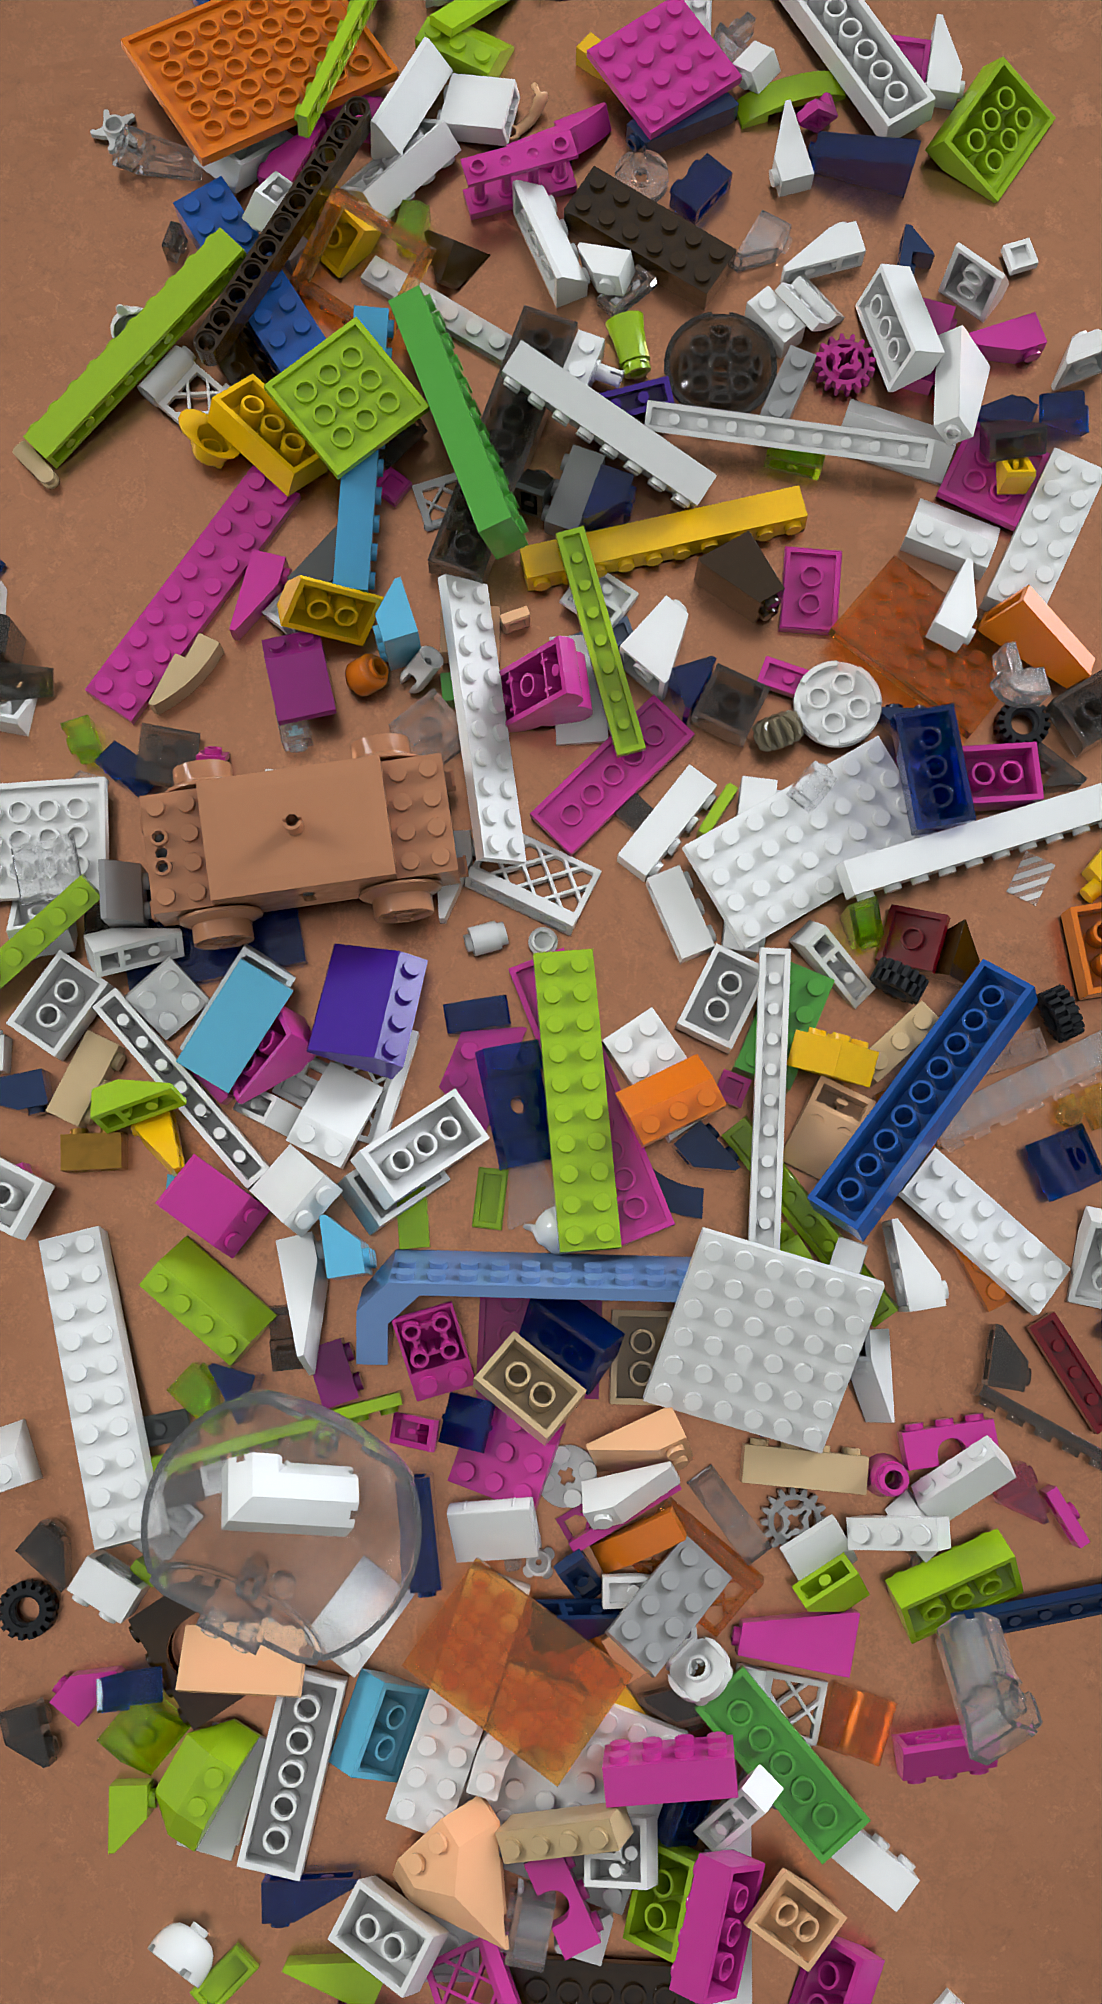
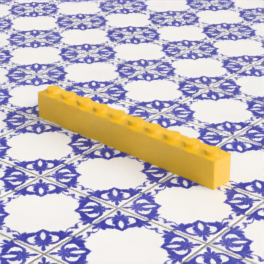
(672, 536)

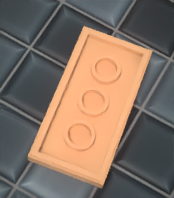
(217, 1668)

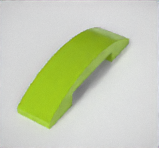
(799, 88)

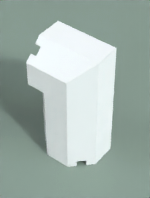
(287, 1497)

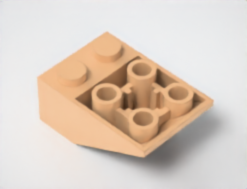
(825, 1126)

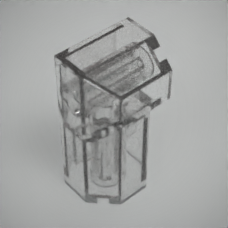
(985, 1687)

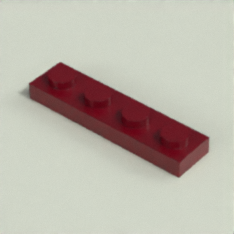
(1070, 1367)

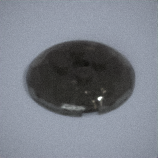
(727, 343)

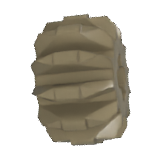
(778, 730)

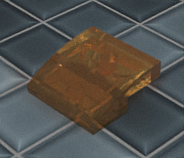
(857, 1723)

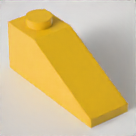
(162, 1139)

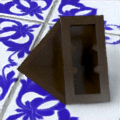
(453, 260)
(957, 956)

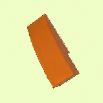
(639, 1541)

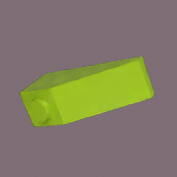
(132, 1101)
(336, 1976)

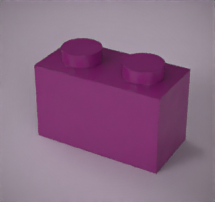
(335, 1374)

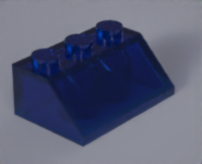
(572, 1338)

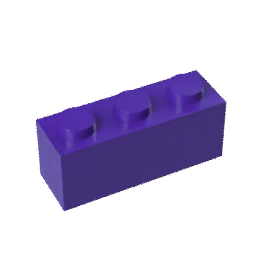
(634, 397)

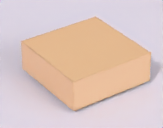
(515, 620)

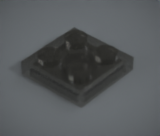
(161, 751)

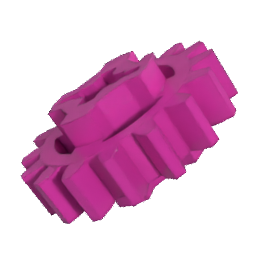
(850, 374)

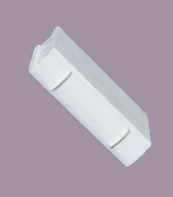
(494, 1529)

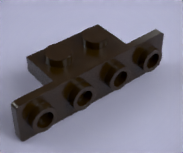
(245, 359)

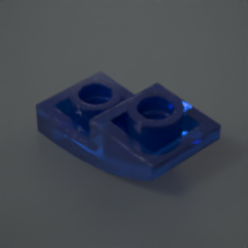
(120, 765)
(477, 1014)
(129, 1688)

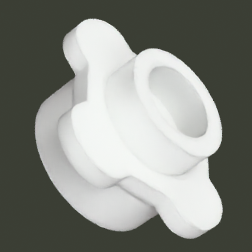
(544, 1570)

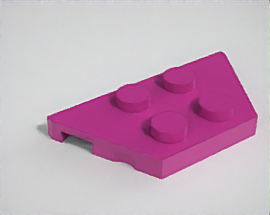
(463, 1070)

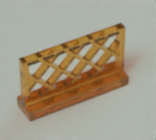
(722, 1554)

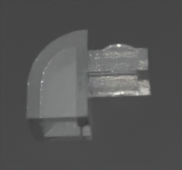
(733, 39)
(1017, 685)

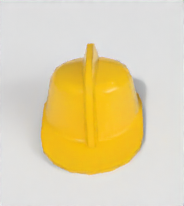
(206, 441)

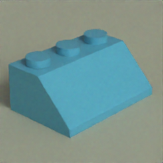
(396, 628)
(345, 1252)
(378, 1726)

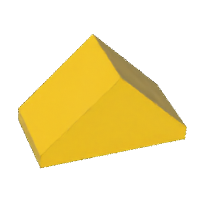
(1014, 476)

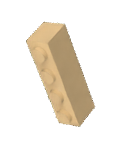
(804, 1468)
(563, 1833)

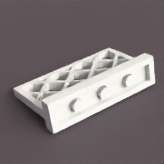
(527, 901)
(390, 1096)

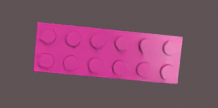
(606, 782)

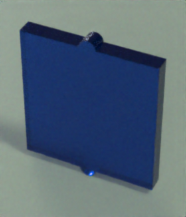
(467, 1422)

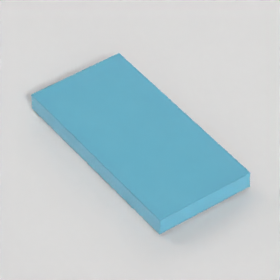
(234, 1025)

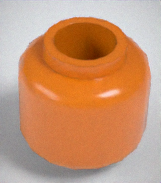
(366, 674)

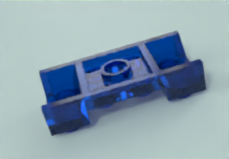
(510, 1073)

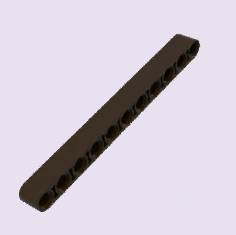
(283, 244)

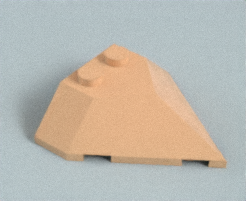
(459, 1872)

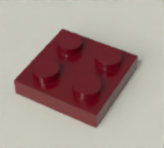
(914, 937)

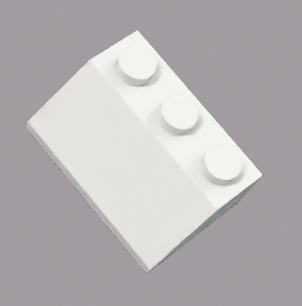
(950, 538)

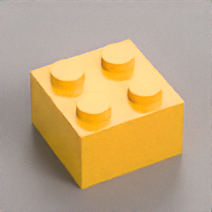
(833, 1056)

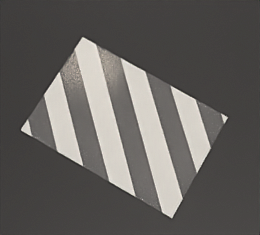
(1030, 878)

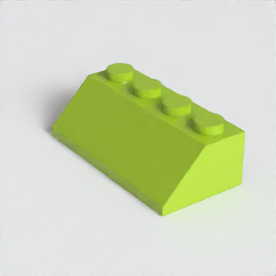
(208, 1300)
(958, 1580)

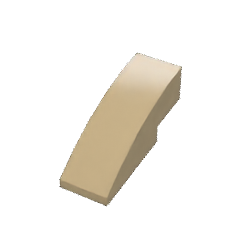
(186, 674)

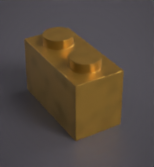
(93, 1151)

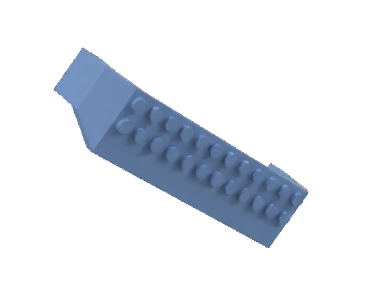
(504, 1275)

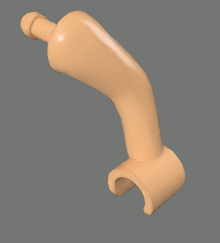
(530, 119)

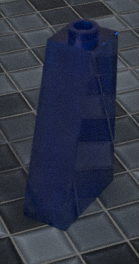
(865, 160)
(428, 1571)

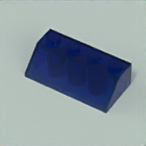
(932, 769)

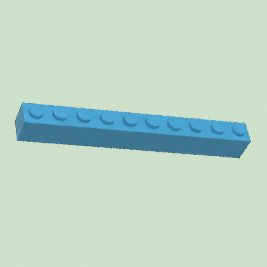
(360, 490)

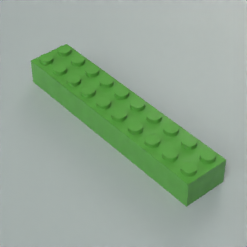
(459, 422)

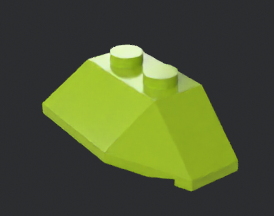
(202, 1778)

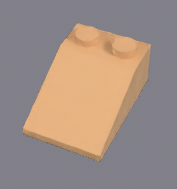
(643, 1444)
(795, 1919)

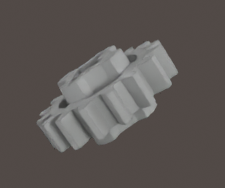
(803, 1508)

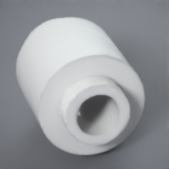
(485, 938)

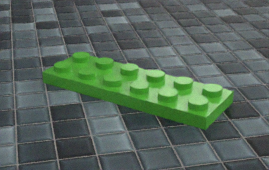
(812, 1796)

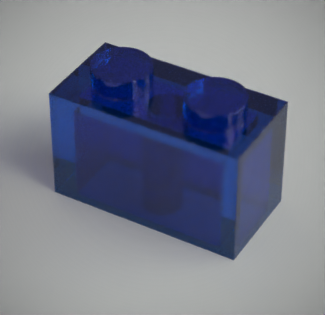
(700, 189)

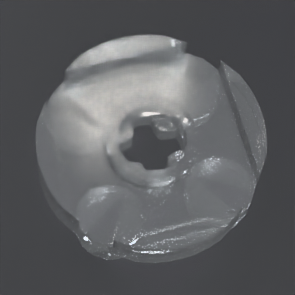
(644, 163)

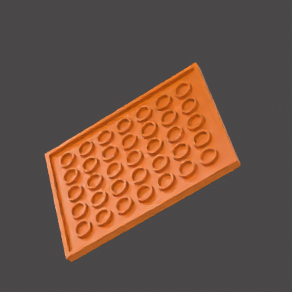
(243, 66)

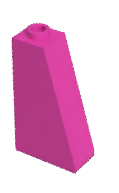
(801, 1640)

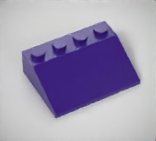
(368, 1008)

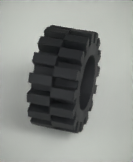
(1039, 724)
(899, 980)
(1060, 1013)
(47, 1609)

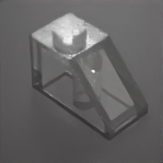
(764, 242)

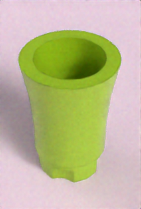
(630, 343)

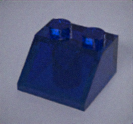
(609, 499)
(1065, 1162)

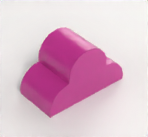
(547, 687)

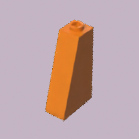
(1039, 637)

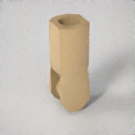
(36, 465)

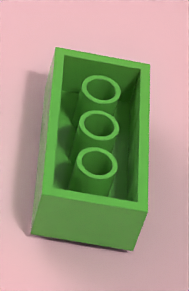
(806, 1002)

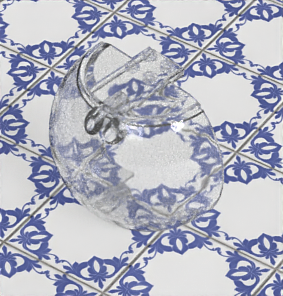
(280, 1589)

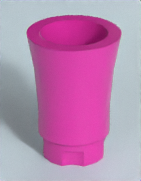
(878, 1467)

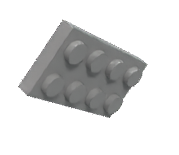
(668, 1606)

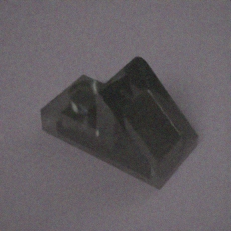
(1061, 774)

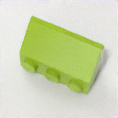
(469, 50)

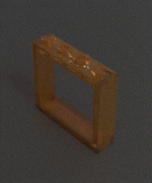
(336, 203)

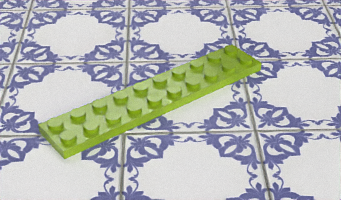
(576, 1101)

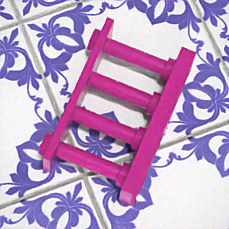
(504, 163)

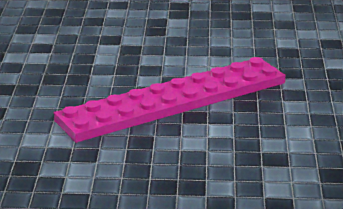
(191, 594)
(639, 1195)

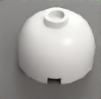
(184, 1951)

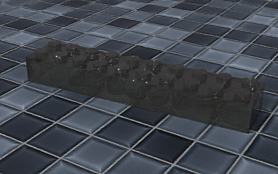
(515, 433)

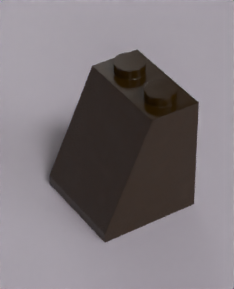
(741, 578)

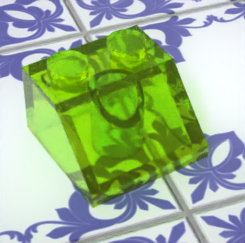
(144, 1735)

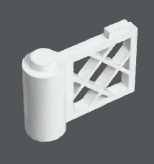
(172, 377)
(764, 1678)

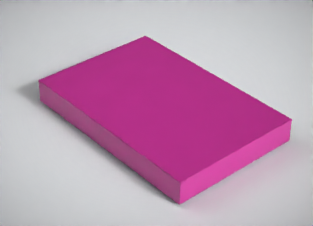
(810, 591)

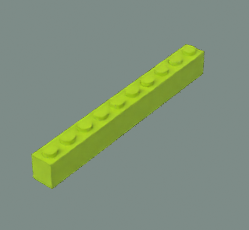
(136, 348)

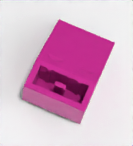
(434, 1351)

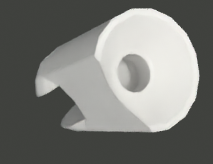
(422, 667)

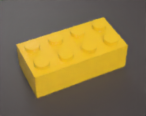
(264, 435)

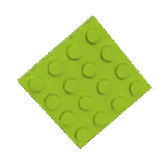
(347, 397)

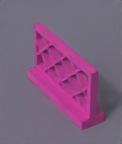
(493, 1960)

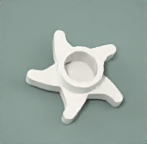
(111, 128)

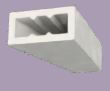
(959, 386)

